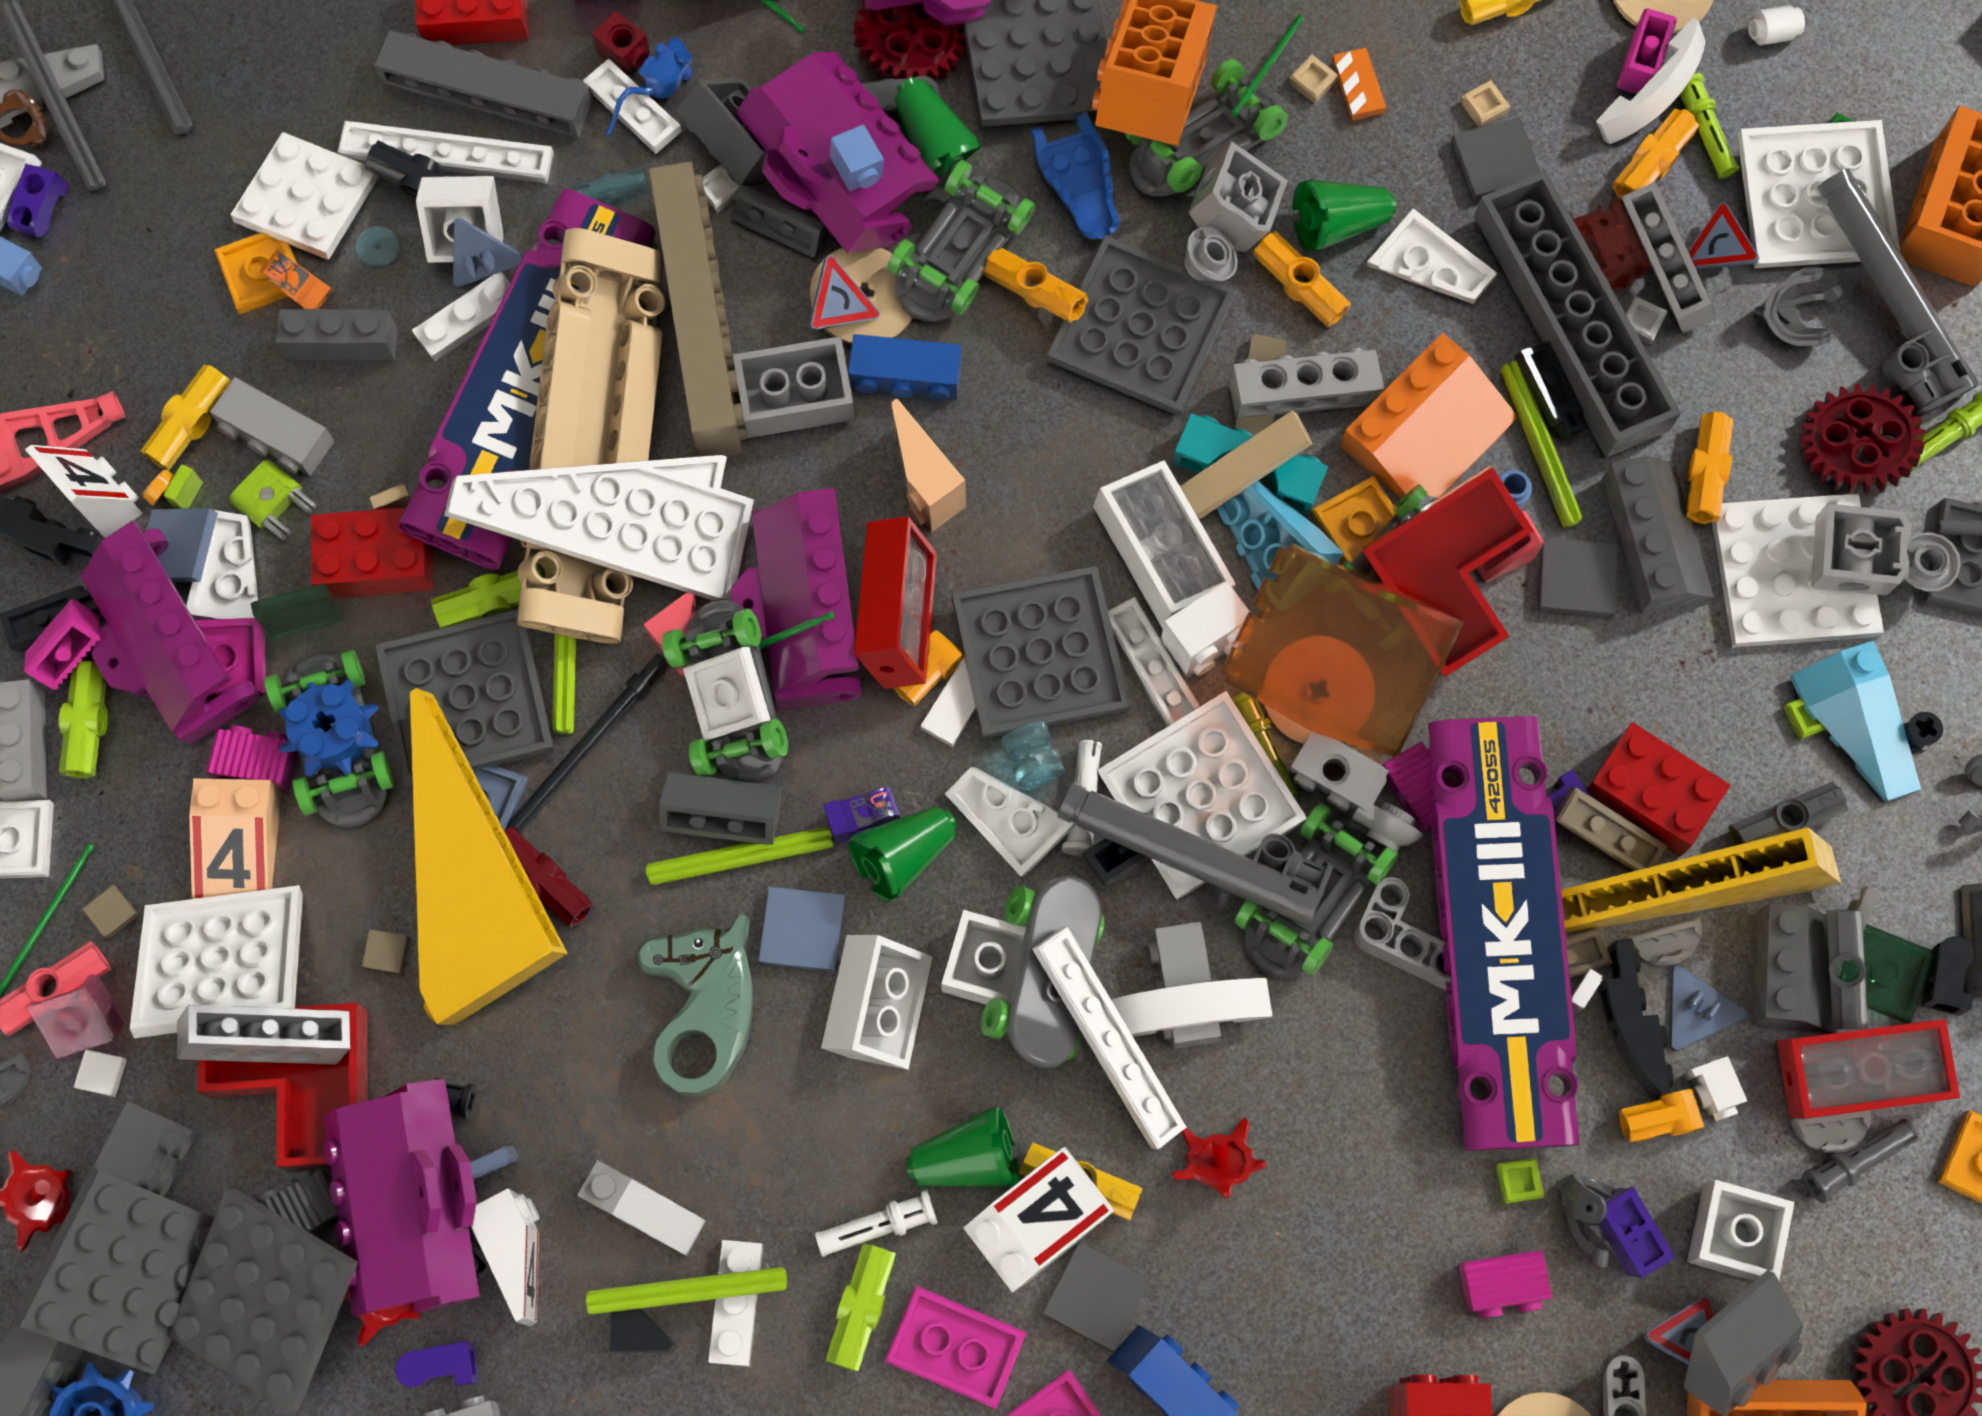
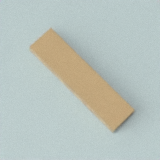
(1246, 464)

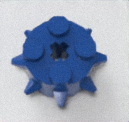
(316, 710)
(99, 1395)

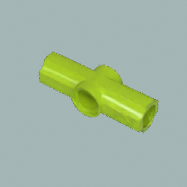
(483, 598)
(83, 721)
(860, 1307)

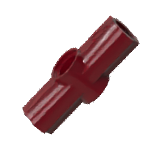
(550, 882)

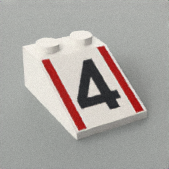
(88, 486)
(1038, 1219)
(511, 1246)

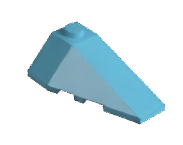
(1266, 522)
(1860, 711)

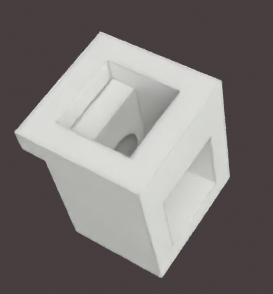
(1716, 1088)

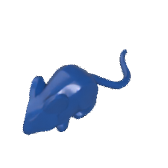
(661, 74)

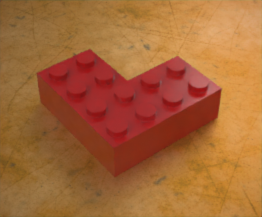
(1439, 547)
(302, 1091)

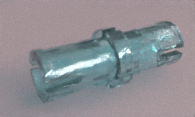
(613, 185)

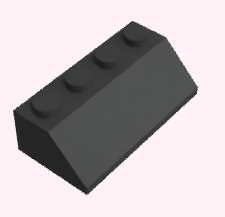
(1656, 534)

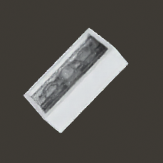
(1160, 539)

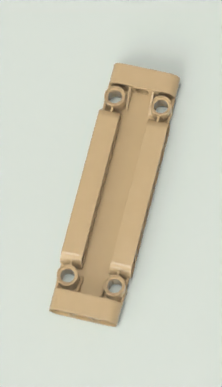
(592, 411)

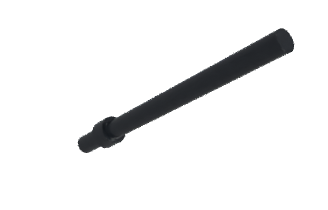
(637, 687)

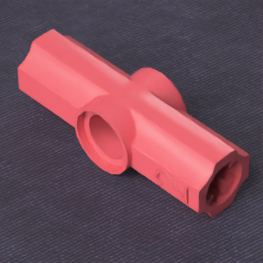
(68, 975)

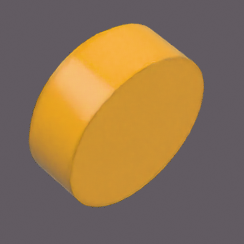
(157, 487)

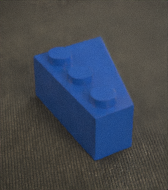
(1167, 1379)

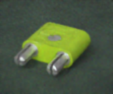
(267, 495)

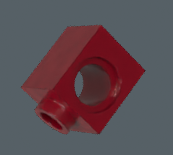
(618, 31)

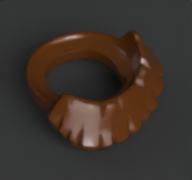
(37, 131)

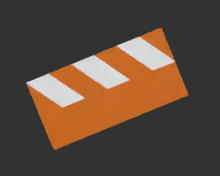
(1359, 84)

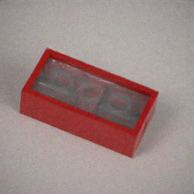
(896, 603)
(1868, 1069)

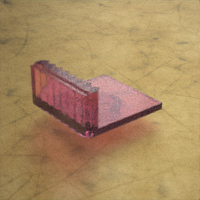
(78, 1018)

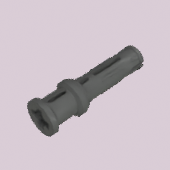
(1847, 1167)

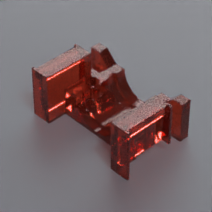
(1617, 243)

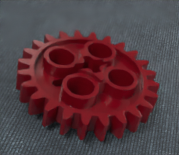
(910, 37)
(1862, 439)
(1895, 1345)

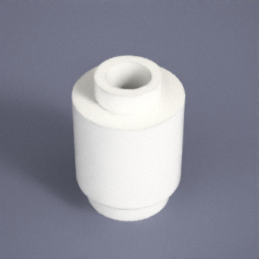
(1776, 25)

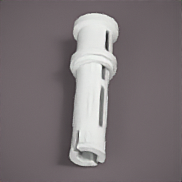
(1087, 776)
(830, 1241)

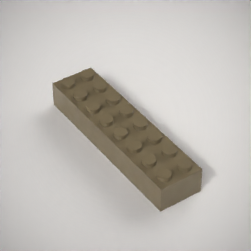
(698, 310)

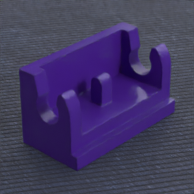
(1634, 1234)

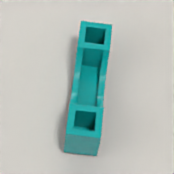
(1207, 441)

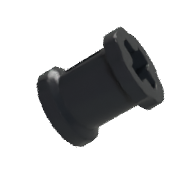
(1930, 728)
(461, 1098)

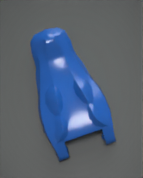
(1081, 176)

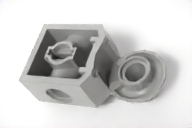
(1231, 211)
(1874, 552)
(1356, 790)

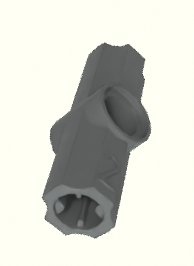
(1806, 809)
(1849, 995)

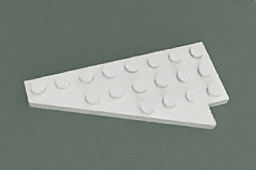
(635, 517)

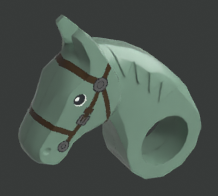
(720, 1006)

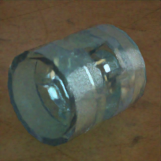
(1033, 755)

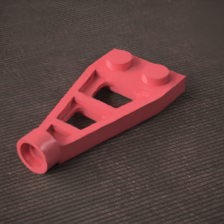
(18, 470)

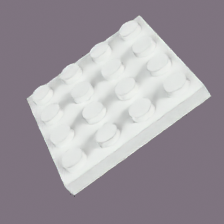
(1781, 193)
(1768, 576)
(1206, 780)
(216, 954)

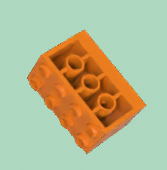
(1153, 67)
(1946, 212)

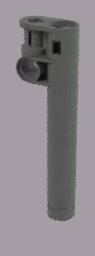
(1936, 364)
(1273, 879)

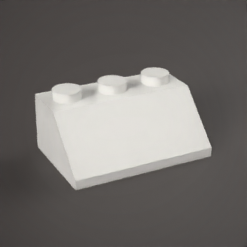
(877, 1001)

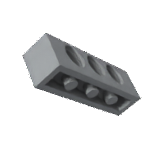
(1669, 257)
(1254, 399)
(262, 1034)

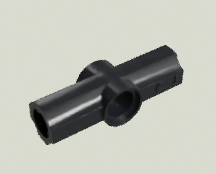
(402, 167)

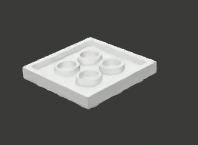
(304, 196)

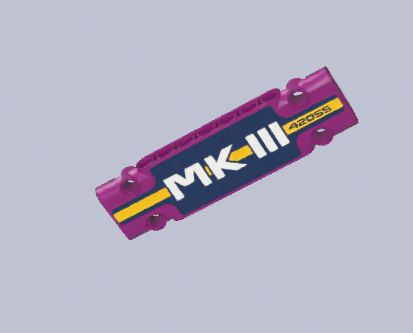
(496, 403)
(1503, 934)

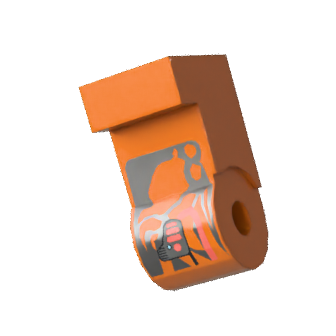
(296, 281)

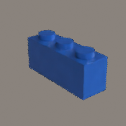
(905, 367)

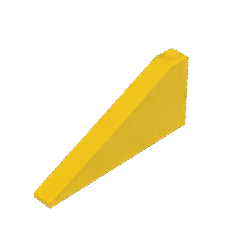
(1720, 878)
(474, 901)

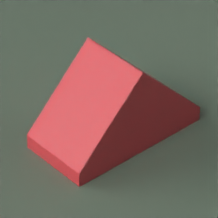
(1514, 556)
(672, 617)

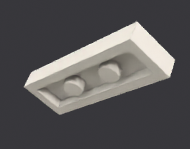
(637, 111)
(462, 317)
(735, 1315)

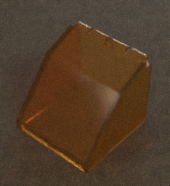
(1340, 651)

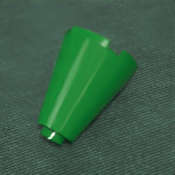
(933, 127)
(1338, 211)
(901, 849)
(967, 1154)

